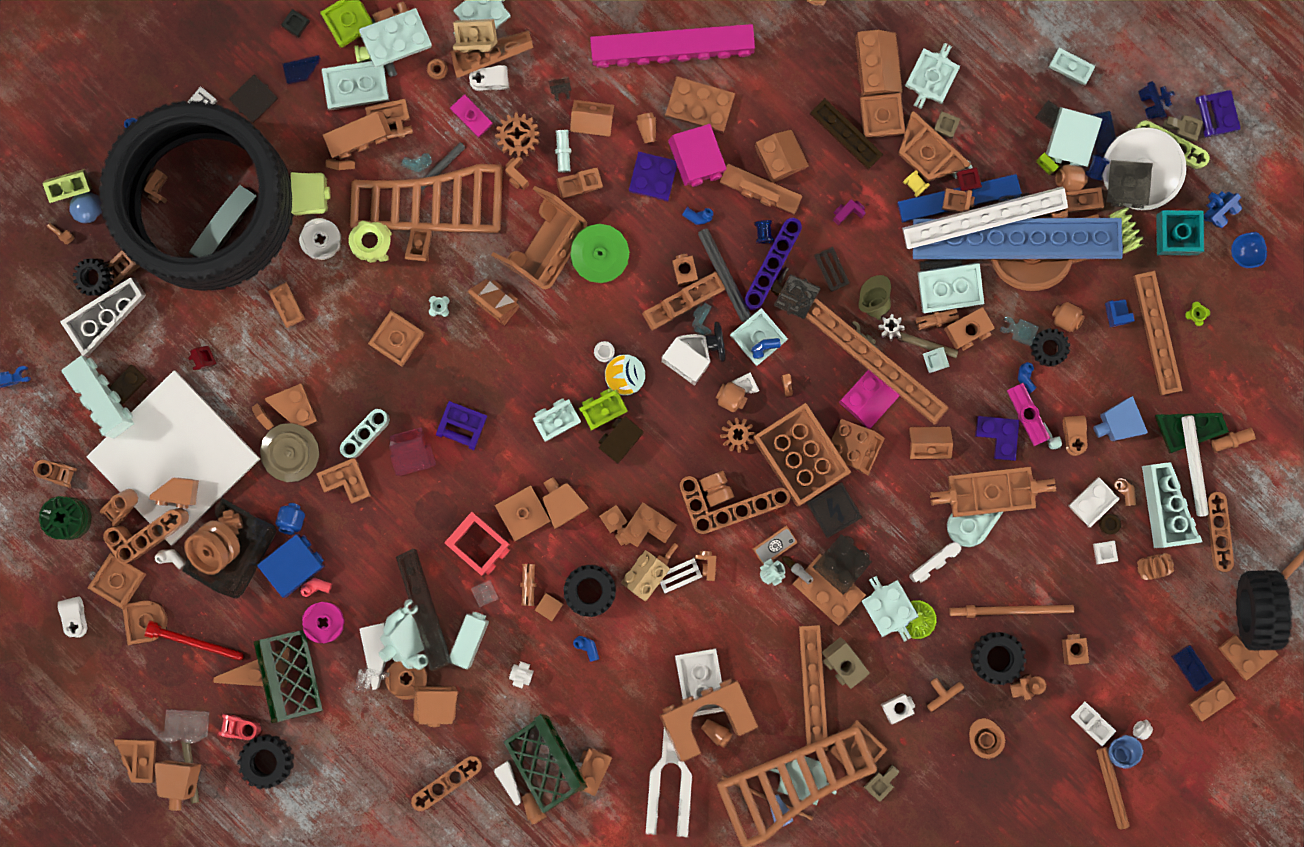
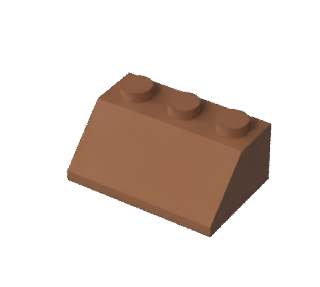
(878, 63)

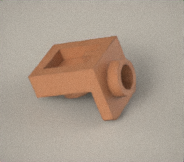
(709, 568)

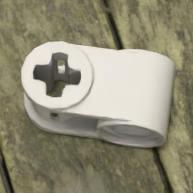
(491, 78)
(73, 614)

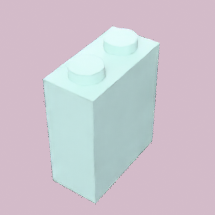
(1073, 137)
(469, 640)

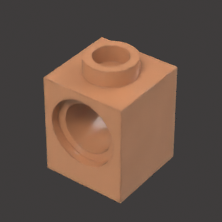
(684, 279)
(1082, 656)

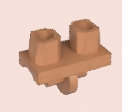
(1028, 687)

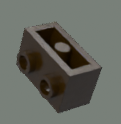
(621, 439)

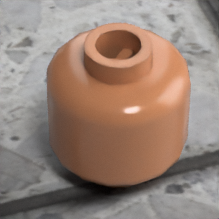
(1071, 177)
(1068, 317)
(731, 397)

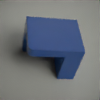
(1118, 313)

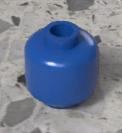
(290, 519)

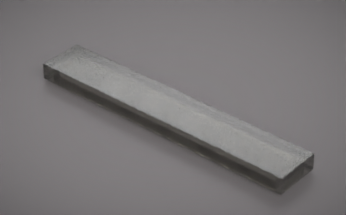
(425, 616)

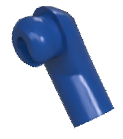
(1024, 376)

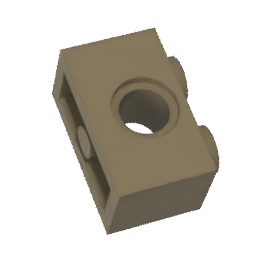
(853, 671)

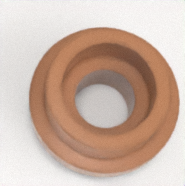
(437, 63)

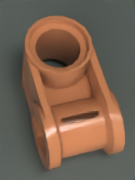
(1075, 431)
(58, 472)
(119, 506)

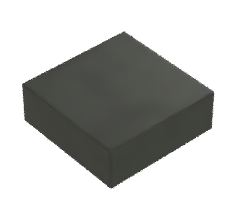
(295, 23)

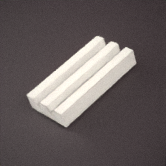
(695, 568)

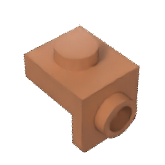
(516, 178)
(154, 184)
(957, 200)

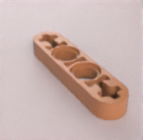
(1223, 531)
(448, 785)

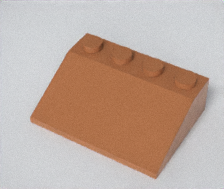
(801, 454)

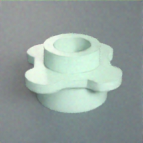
(439, 311)

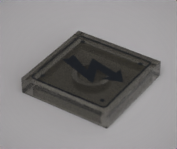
(834, 510)

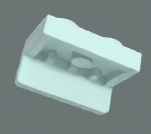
(556, 419)

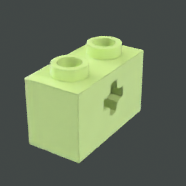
(67, 185)

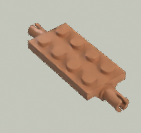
(992, 492)

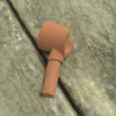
(66, 236)
(668, 555)

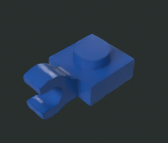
(8, 379)

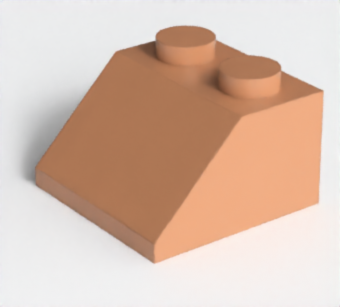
(781, 155)

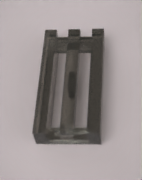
(825, 254)

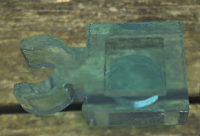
(1022, 332)

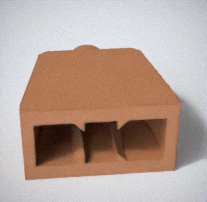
(562, 503)
(176, 781)

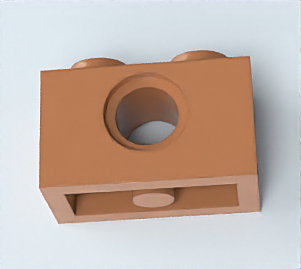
(977, 319)

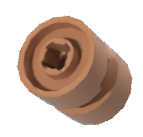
(716, 488)

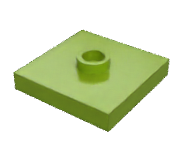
(346, 19)

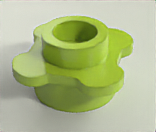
(1203, 313)

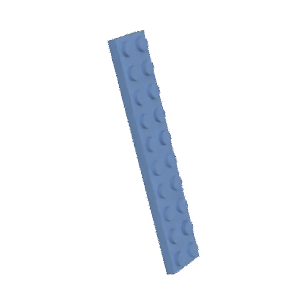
(1033, 240)

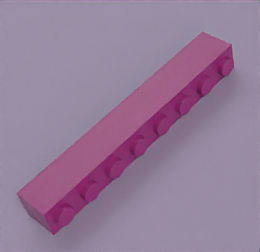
(672, 45)

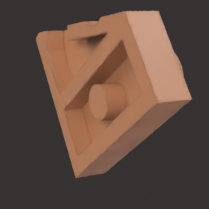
(293, 405)

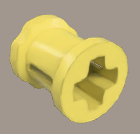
(916, 183)

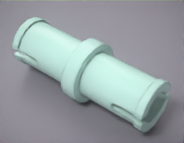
(563, 151)

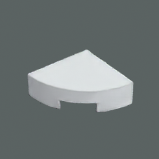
(747, 382)

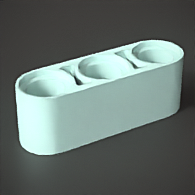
(367, 423)

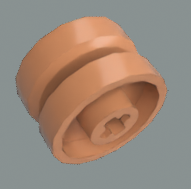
(212, 547)

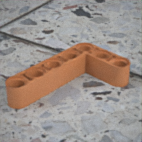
(730, 510)

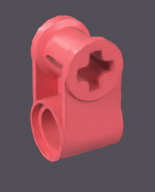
(235, 727)

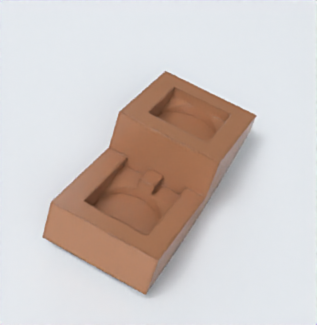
(579, 183)

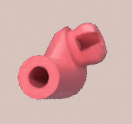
(314, 585)

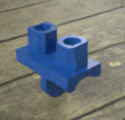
(1220, 205)

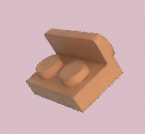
(593, 769)

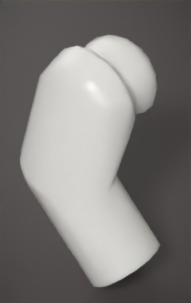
(170, 555)

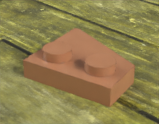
(138, 758)

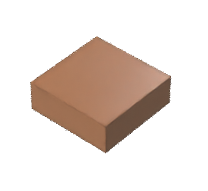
(548, 607)

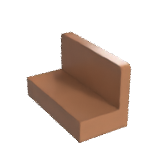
(592, 118)
(930, 443)

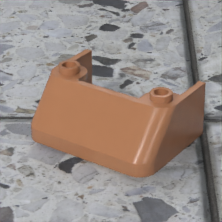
(550, 246)

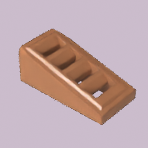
(123, 273)

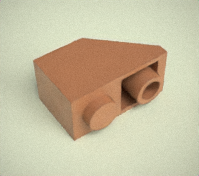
(177, 491)

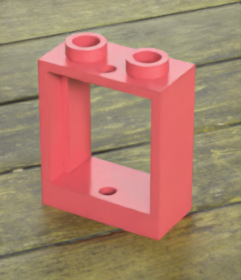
(462, 530)

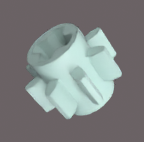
(772, 572)

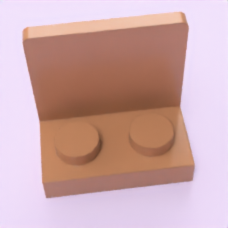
(857, 445)

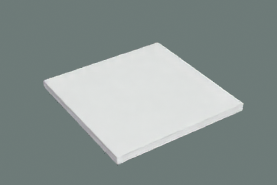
(174, 438)

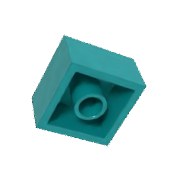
(1180, 232)

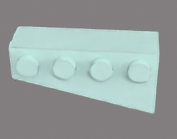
(98, 397)
(1167, 508)

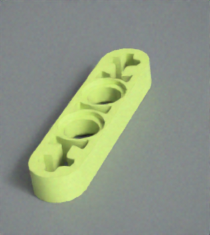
(1189, 146)

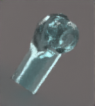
(418, 164)

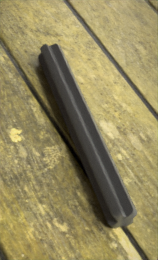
(724, 274)

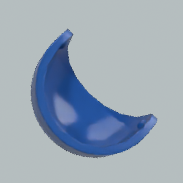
(1249, 250)

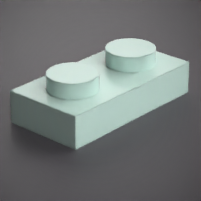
(1071, 66)

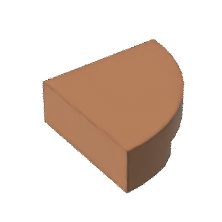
(340, 165)
(786, 381)
(262, 417)

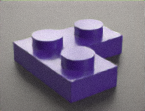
(1005, 433)

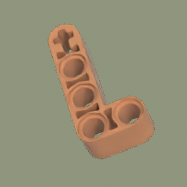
(150, 532)

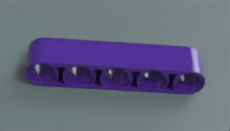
(774, 254)

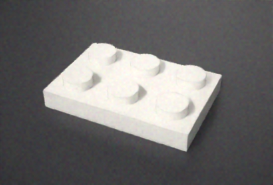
(698, 672)

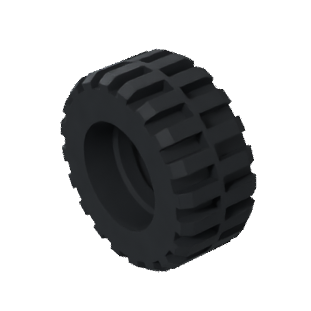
(1264, 610)

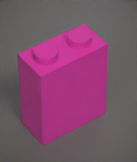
(697, 155)

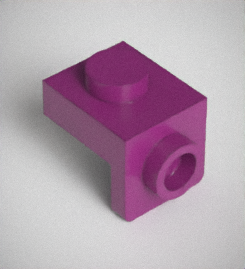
(843, 211)

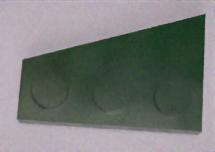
(1207, 427)

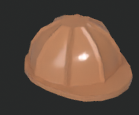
(986, 738)

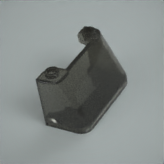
(253, 541)

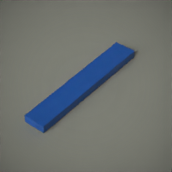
(932, 203)

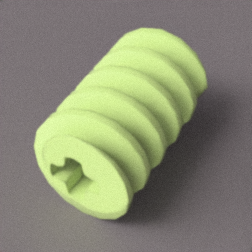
(1129, 239)

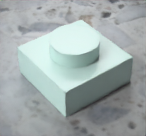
(936, 360)

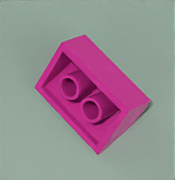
(868, 399)

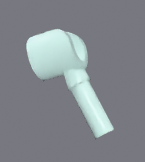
(1053, 443)

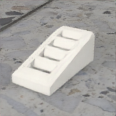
(507, 779)

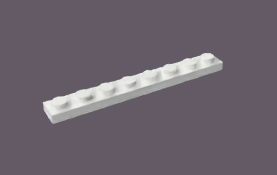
(985, 217)

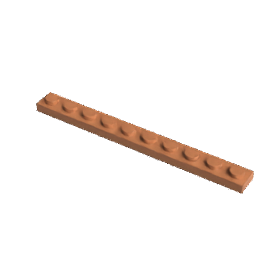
(876, 362)

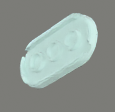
(971, 529)

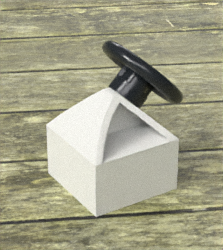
(690, 354)

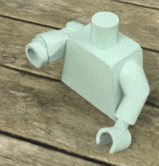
(403, 639)

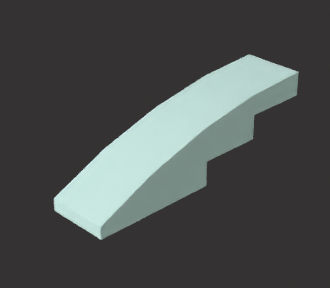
(223, 223)

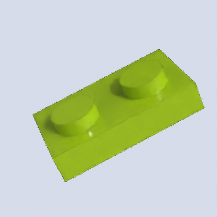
(603, 409)

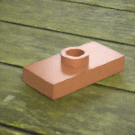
(286, 305)

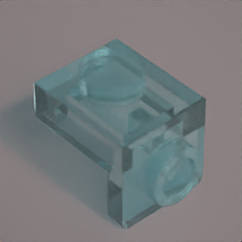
(701, 314)

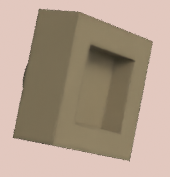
(946, 124)

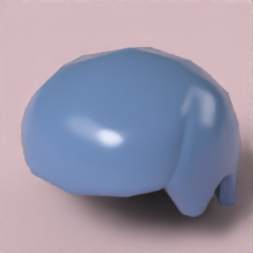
(85, 207)
(1125, 751)

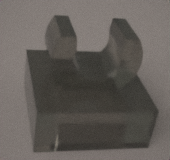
(560, 86)
(1048, 114)

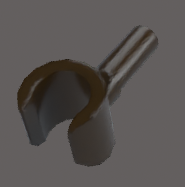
(777, 286)

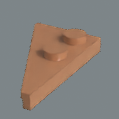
(250, 673)

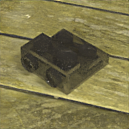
(1129, 183)
(842, 563)

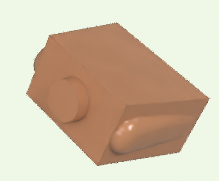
(434, 705)

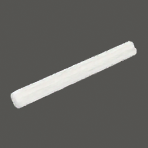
(1195, 466)

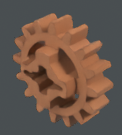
(509, 135)

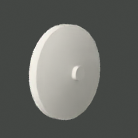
(1157, 148)

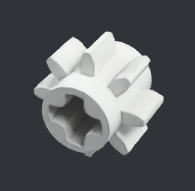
(896, 329)
(521, 674)

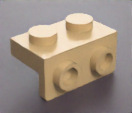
(475, 35)
(645, 575)

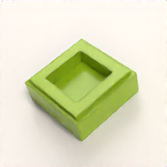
(1047, 163)

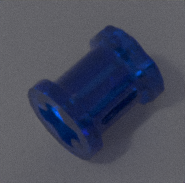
(1097, 167)
(764, 231)

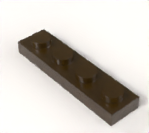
(846, 134)

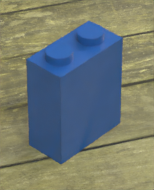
(291, 565)

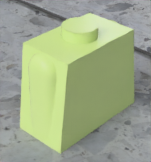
(309, 193)

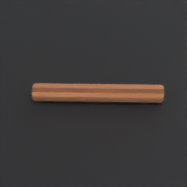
(1112, 788)

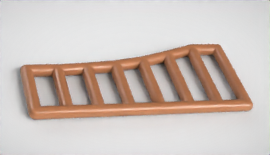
(435, 225)
(798, 805)

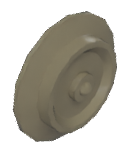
(289, 452)

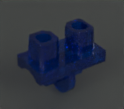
(1151, 92)

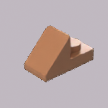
(418, 245)

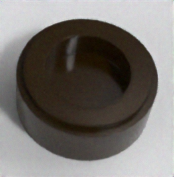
(1109, 524)

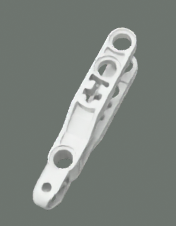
(669, 756)

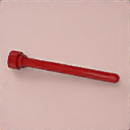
(155, 630)

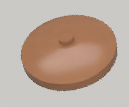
(1032, 273)

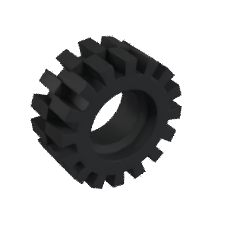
(103, 273)
(1041, 356)

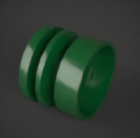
(75, 523)

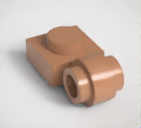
(614, 521)

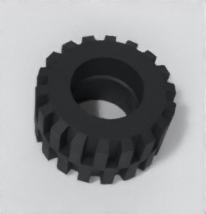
(571, 587)
(1015, 663)
(251, 772)

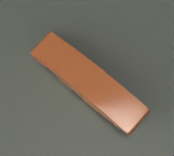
(684, 301)

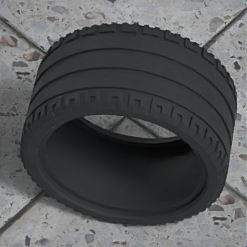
(139, 151)

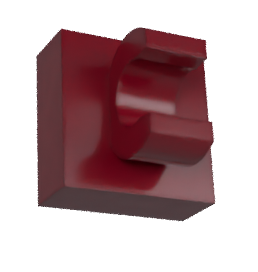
(969, 179)
(202, 358)

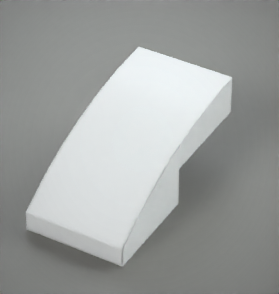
(1093, 724)

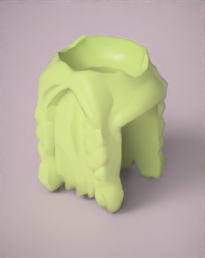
(375, 253)

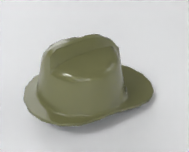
(875, 296)

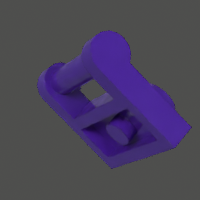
(1223, 110)
(462, 418)

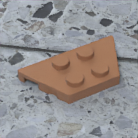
(929, 151)

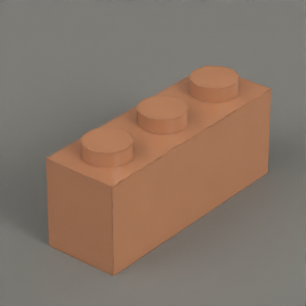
(357, 135)

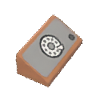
(775, 545)

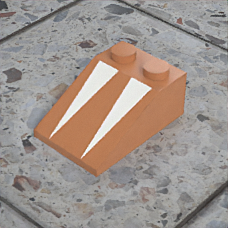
(494, 301)

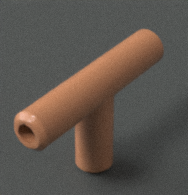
(944, 695)

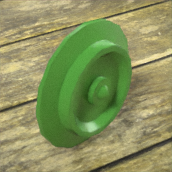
(599, 253)

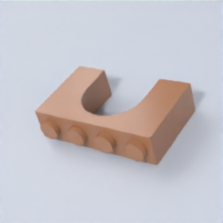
(678, 719)

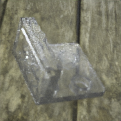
(185, 725)

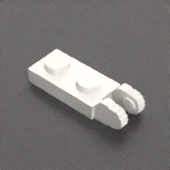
(936, 561)

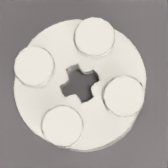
(309, 235)

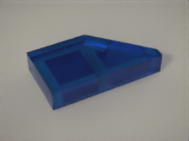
(300, 69)

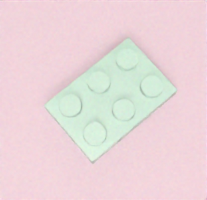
(395, 38)
(354, 85)
(950, 287)

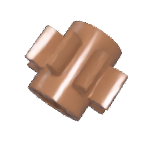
(232, 520)

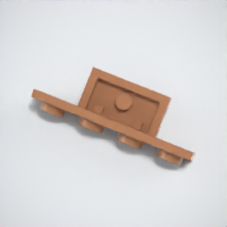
(759, 188)

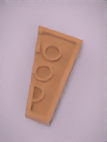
(506, 47)

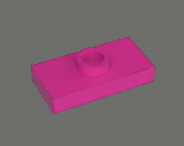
(471, 116)

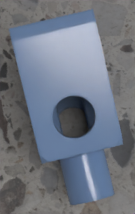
(1121, 421)

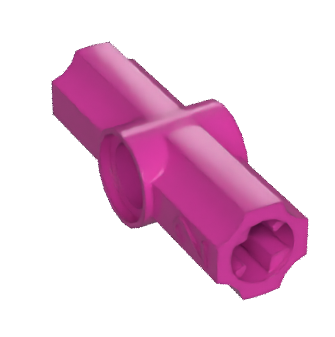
(1035, 426)

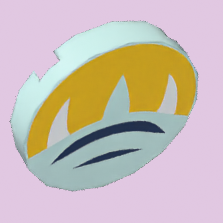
(625, 374)

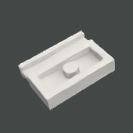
(1093, 502)

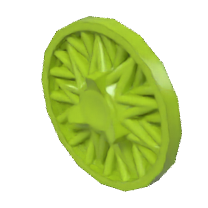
(925, 623)

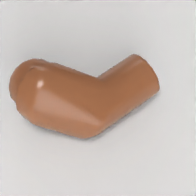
(1126, 489)

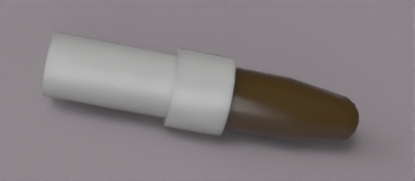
(797, 569)

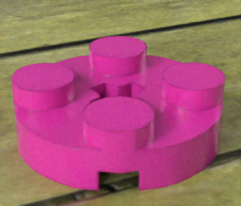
(311, 624)

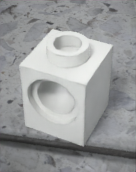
(888, 708)

